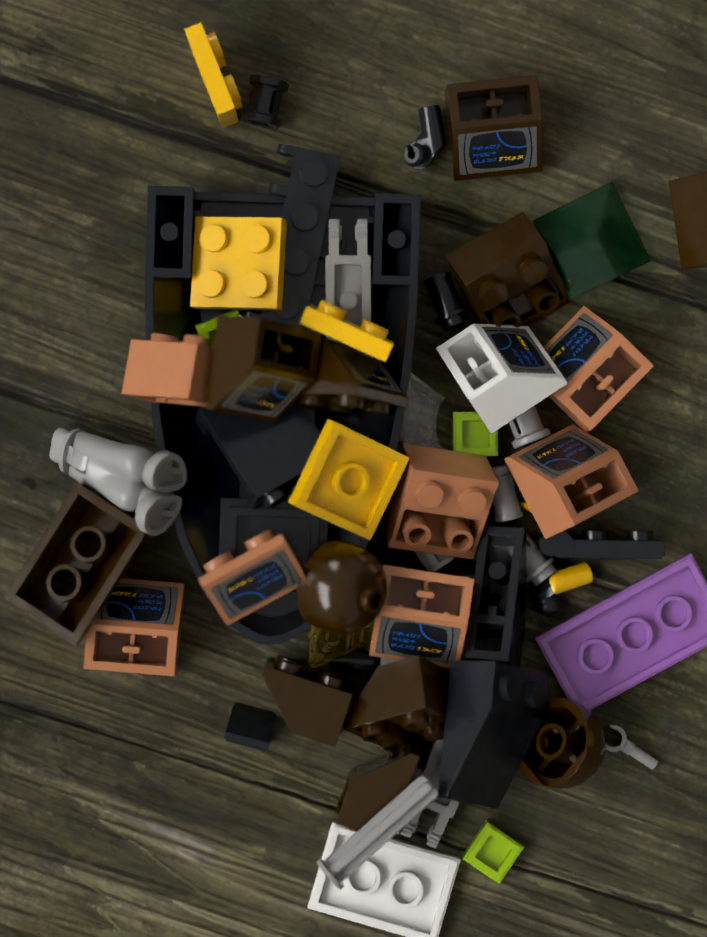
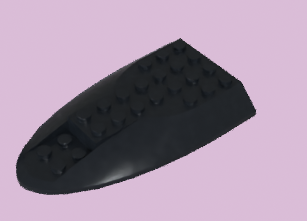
(214, 501)

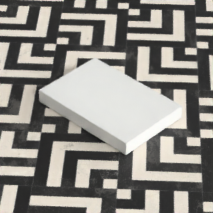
(395, 890)

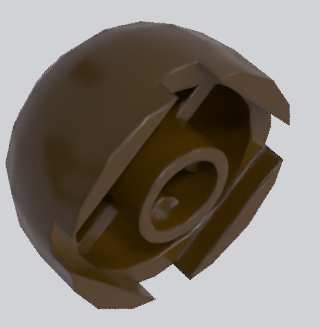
(342, 588)
(566, 746)

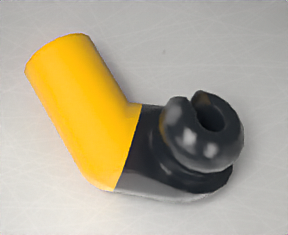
(560, 582)

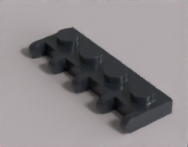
(306, 215)

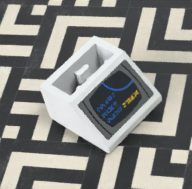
(501, 370)

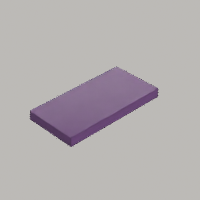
(629, 634)

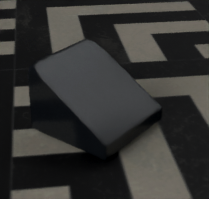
(250, 726)

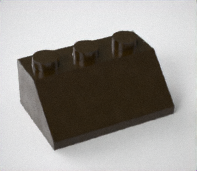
(77, 563)

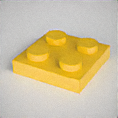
(209, 60)
(238, 263)
(331, 322)
(348, 479)

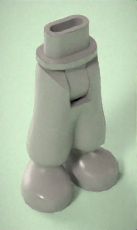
(124, 475)

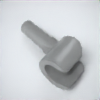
(630, 749)

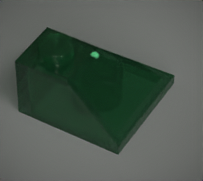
(592, 241)

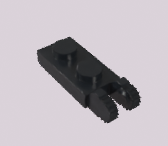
(597, 544)

